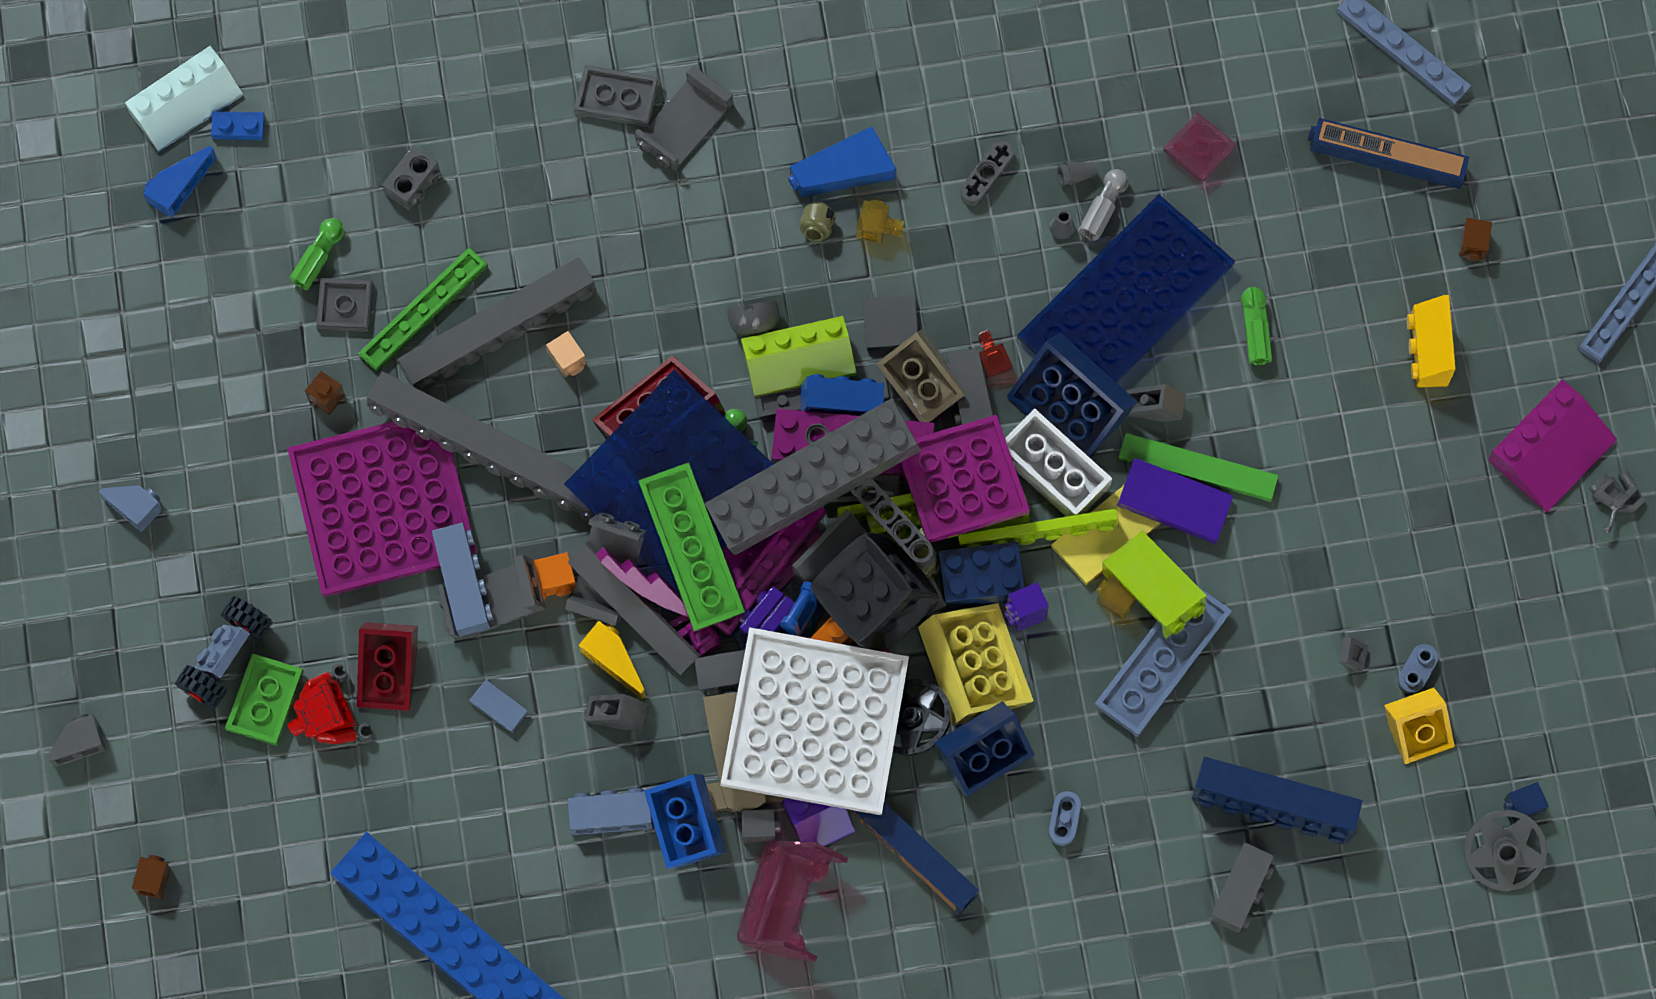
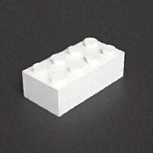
(1056, 466)

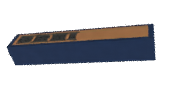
(1388, 153)
(919, 857)

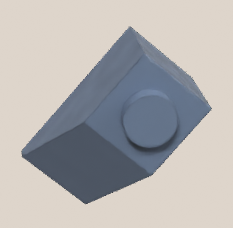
(133, 504)

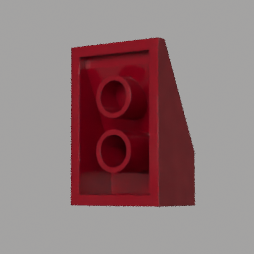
(386, 665)

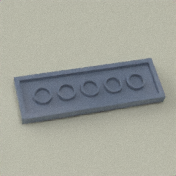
(1158, 668)

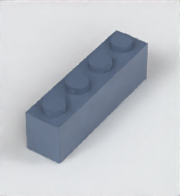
(461, 579)

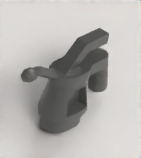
(1611, 495)

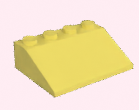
(974, 661)

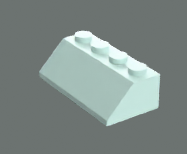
(183, 99)

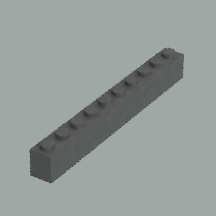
(475, 441)

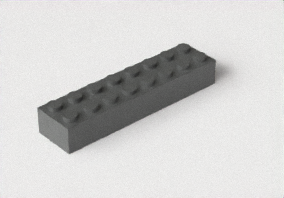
(812, 477)

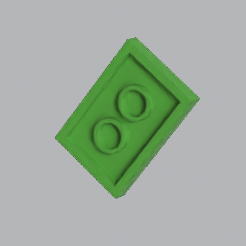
(264, 699)

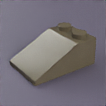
(921, 377)

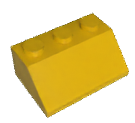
(1431, 342)

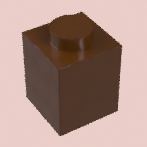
(1475, 239)
(324, 392)
(151, 876)

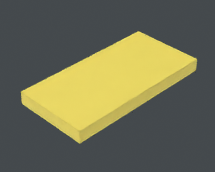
(1087, 552)

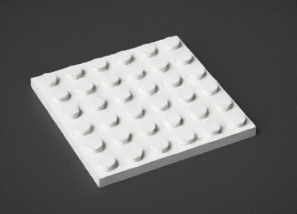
(815, 721)

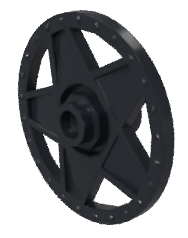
(918, 718)

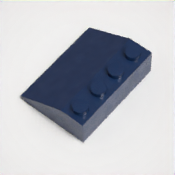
(1072, 394)

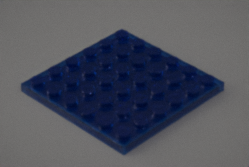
(660, 434)

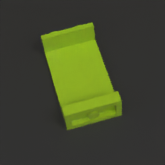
(1156, 583)

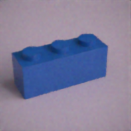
(840, 395)

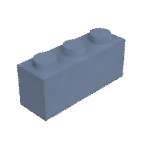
(609, 812)

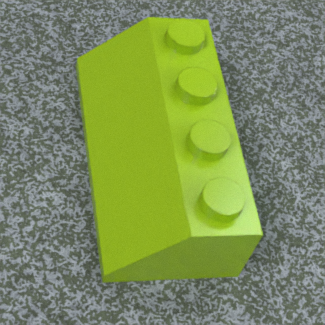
(787, 356)

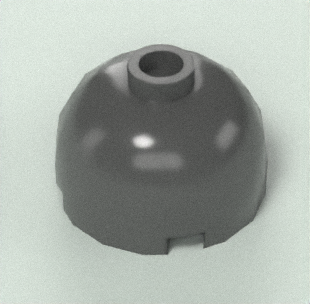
(753, 318)

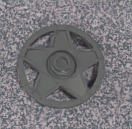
(1505, 850)

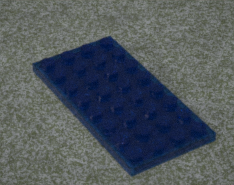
(1133, 290)

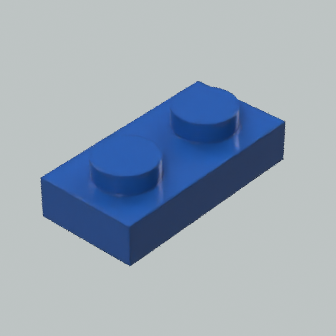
(238, 125)

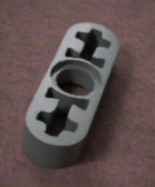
(1003, 163)

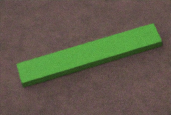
(423, 310)
(1200, 467)

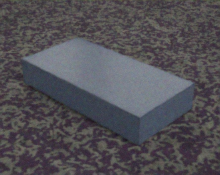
(498, 706)

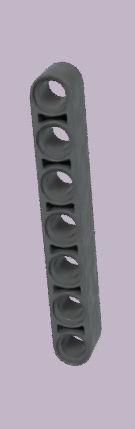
(879, 505)

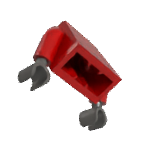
(324, 711)

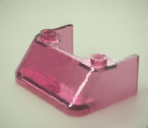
(780, 895)

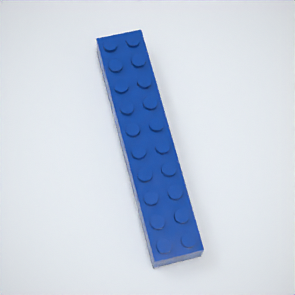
(435, 925)

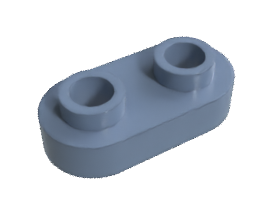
(1417, 667)
(1064, 819)

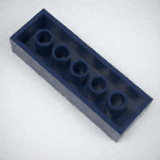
(1276, 800)

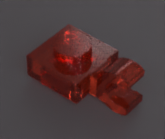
(993, 358)

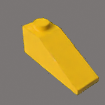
(607, 651)

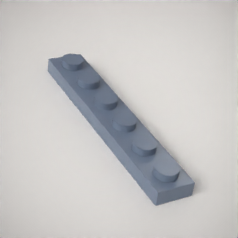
(1404, 50)

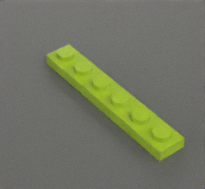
(1047, 529)

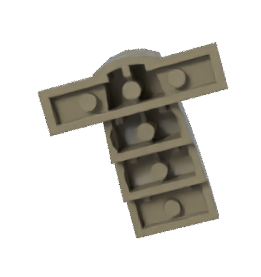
(719, 717)

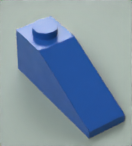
(176, 183)

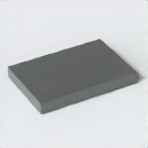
(616, 96)

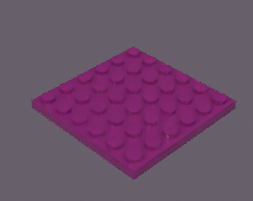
(374, 504)

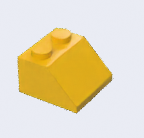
(1420, 725)

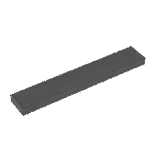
(635, 610)

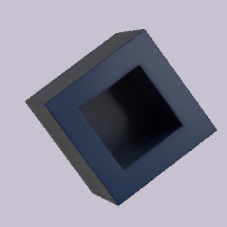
(1526, 800)

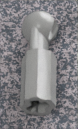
(1102, 207)

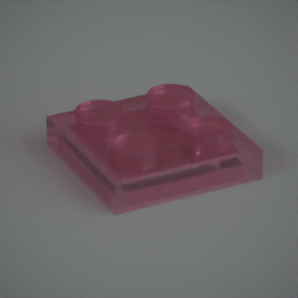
(1200, 147)

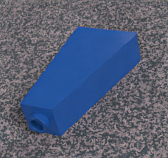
(844, 165)

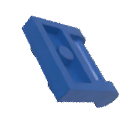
(804, 614)

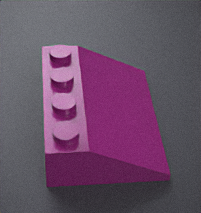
(1553, 446)

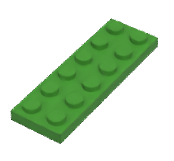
(691, 547)

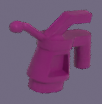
(704, 640)

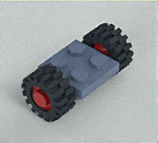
(225, 644)

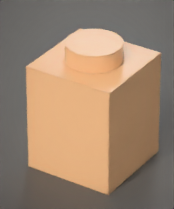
(566, 355)

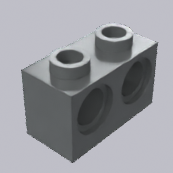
(405, 175)

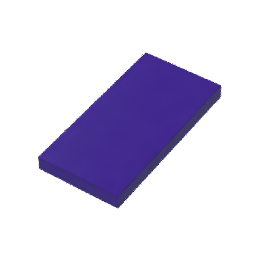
(1175, 500)

